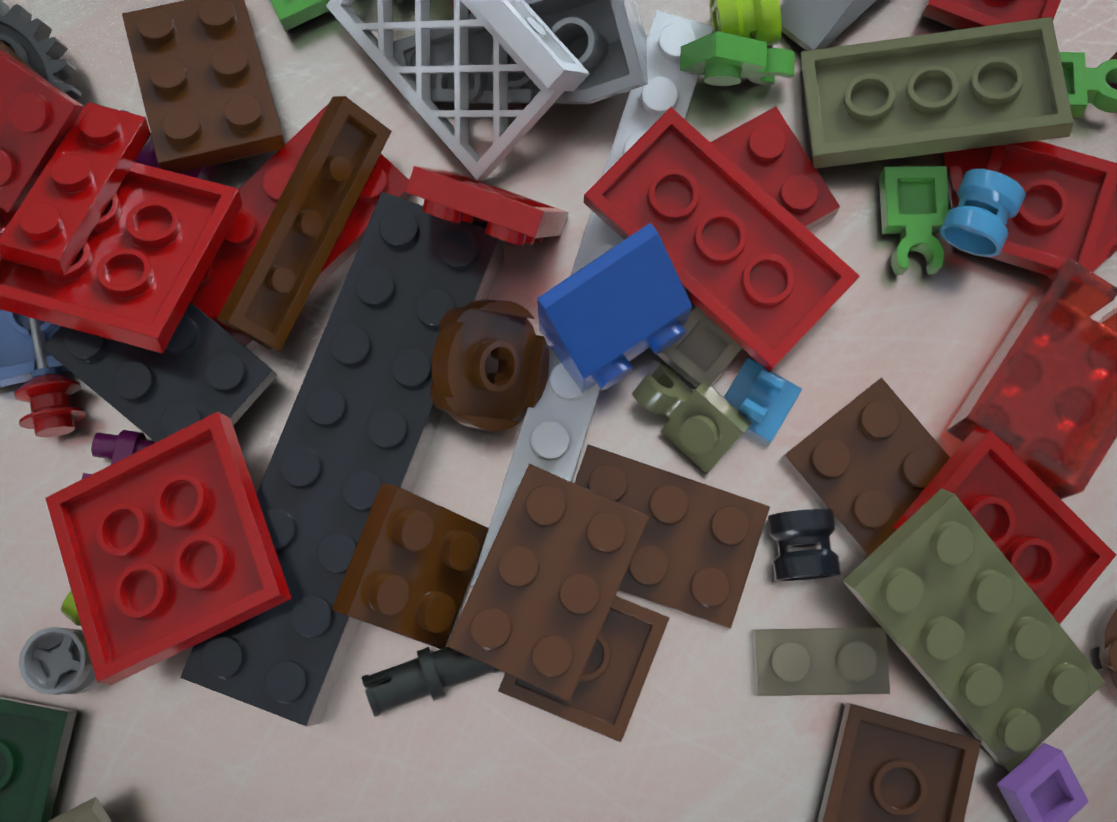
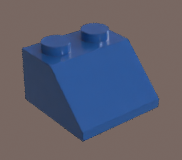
(615, 310)

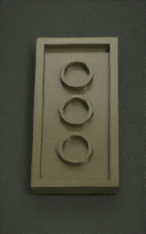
(935, 93)
(974, 629)

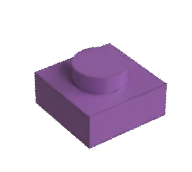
(1043, 788)

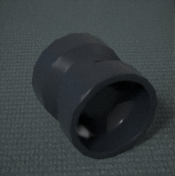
(803, 530)

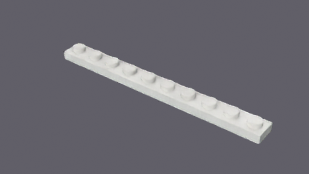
(560, 421)

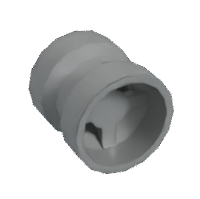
(49, 657)

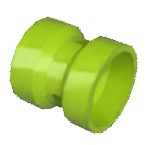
(748, 19)

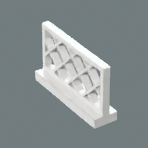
(514, 32)

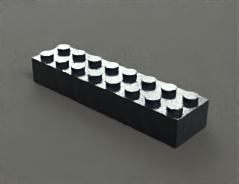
(353, 425)

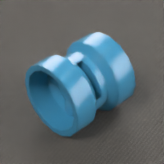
(982, 213)

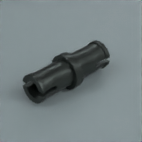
(421, 677)

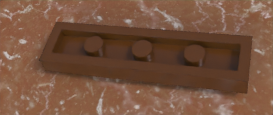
(305, 224)

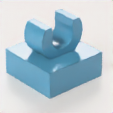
(762, 399)

